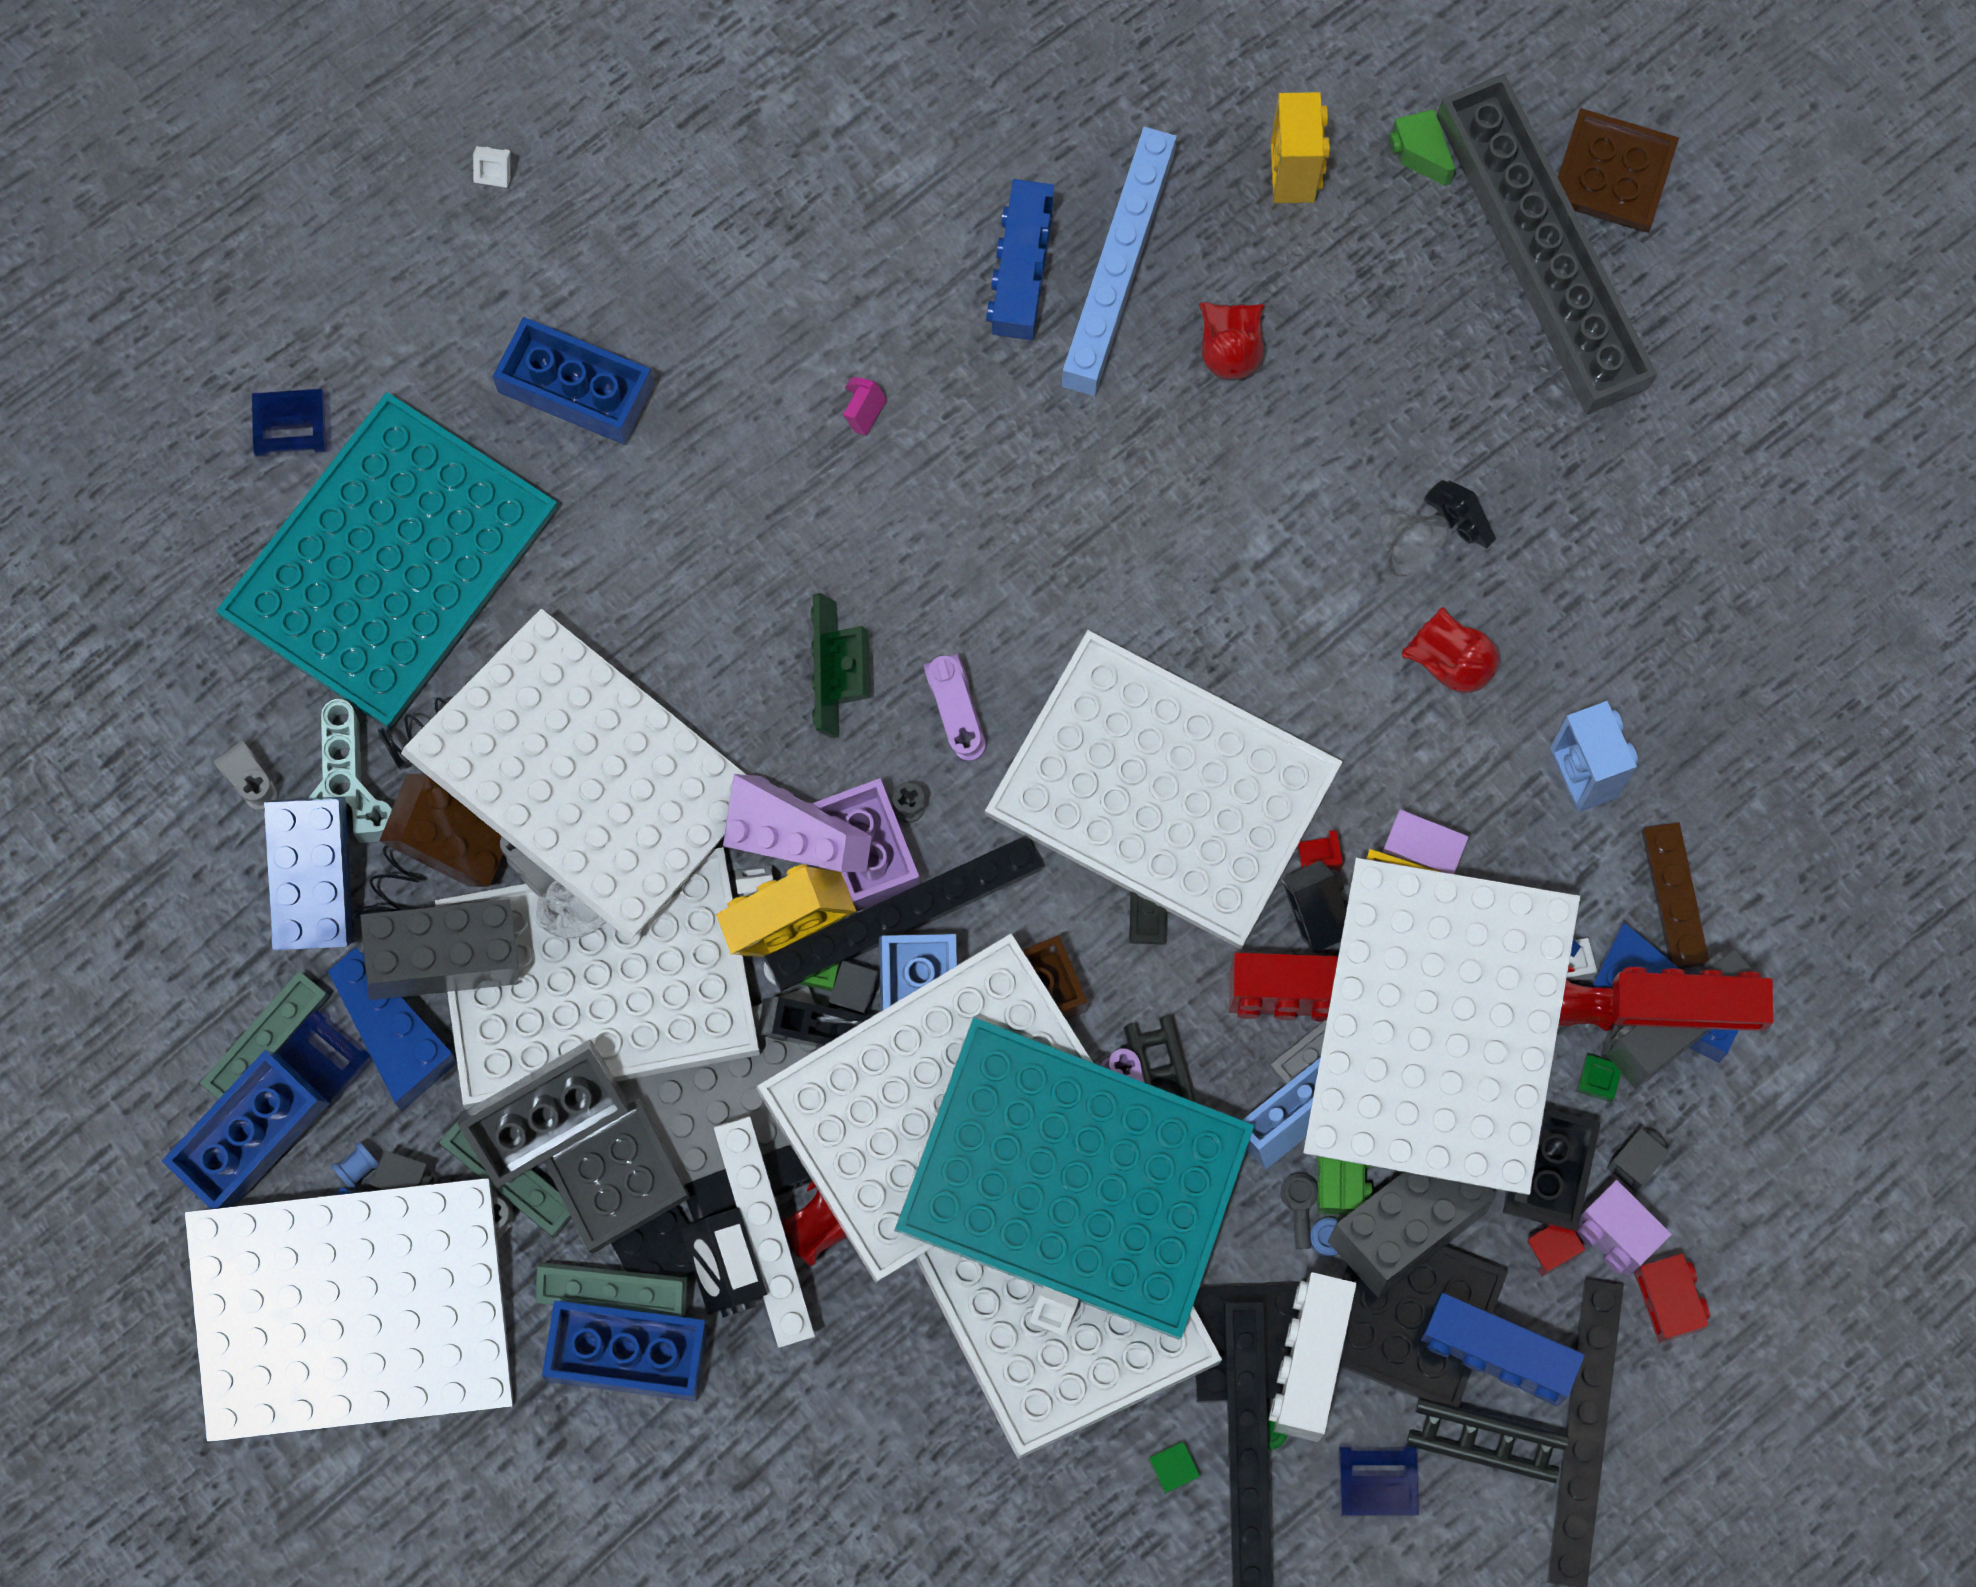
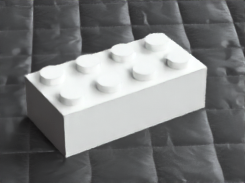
(1314, 1356)

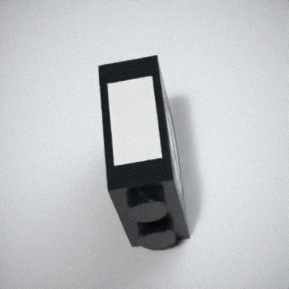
(724, 1263)

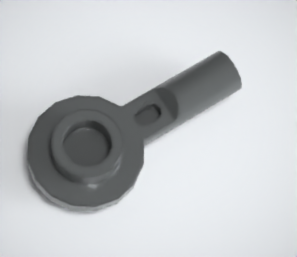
(1299, 1194)

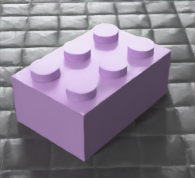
(889, 861)

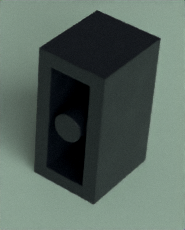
(1317, 904)

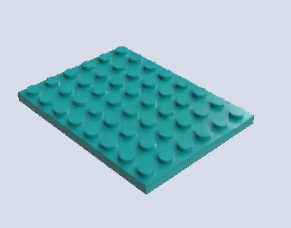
(387, 560)
(1075, 1178)

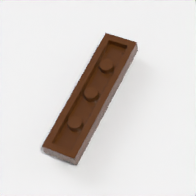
(1675, 895)

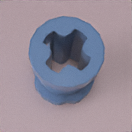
(355, 1166)

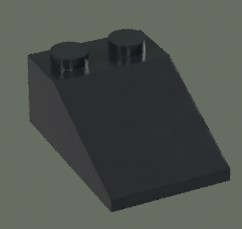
(1559, 1172)

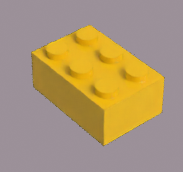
(1298, 147)
(785, 911)

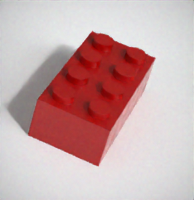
(1281, 985)

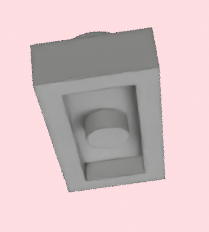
(1300, 1055)

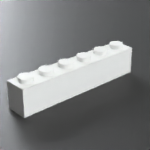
(765, 1230)

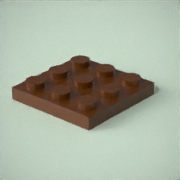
(1616, 169)

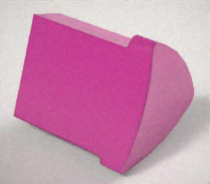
(864, 405)

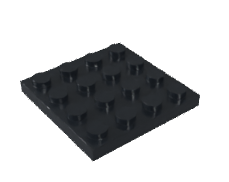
(1388, 1330)

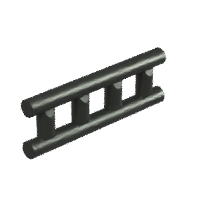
(1169, 1036)
(1502, 1458)

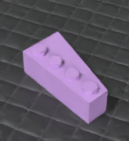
(784, 827)

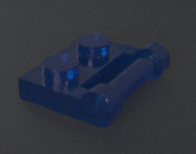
(288, 411)
(315, 1066)
(1378, 1494)

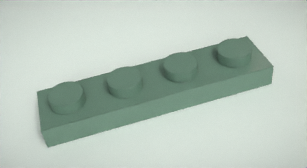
(267, 1032)
(526, 1192)
(611, 1289)

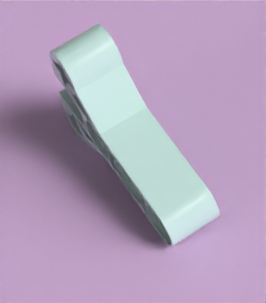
(348, 770)

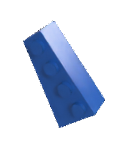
(1022, 259)
(1632, 950)
(395, 1036)
(1502, 1349)

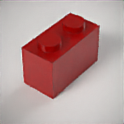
(1672, 1298)

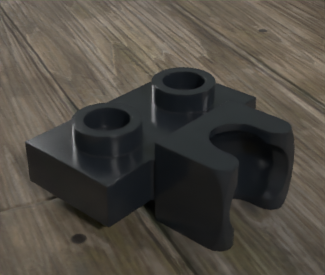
(1461, 508)

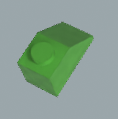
(1422, 146)

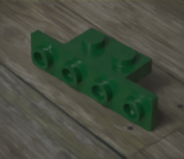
(839, 665)

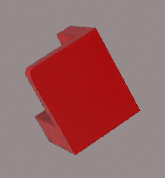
(1322, 849)
(1555, 1248)

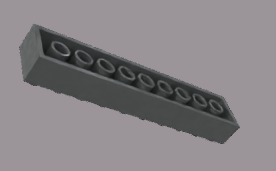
(1546, 244)

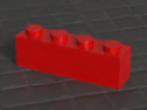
(1692, 1000)

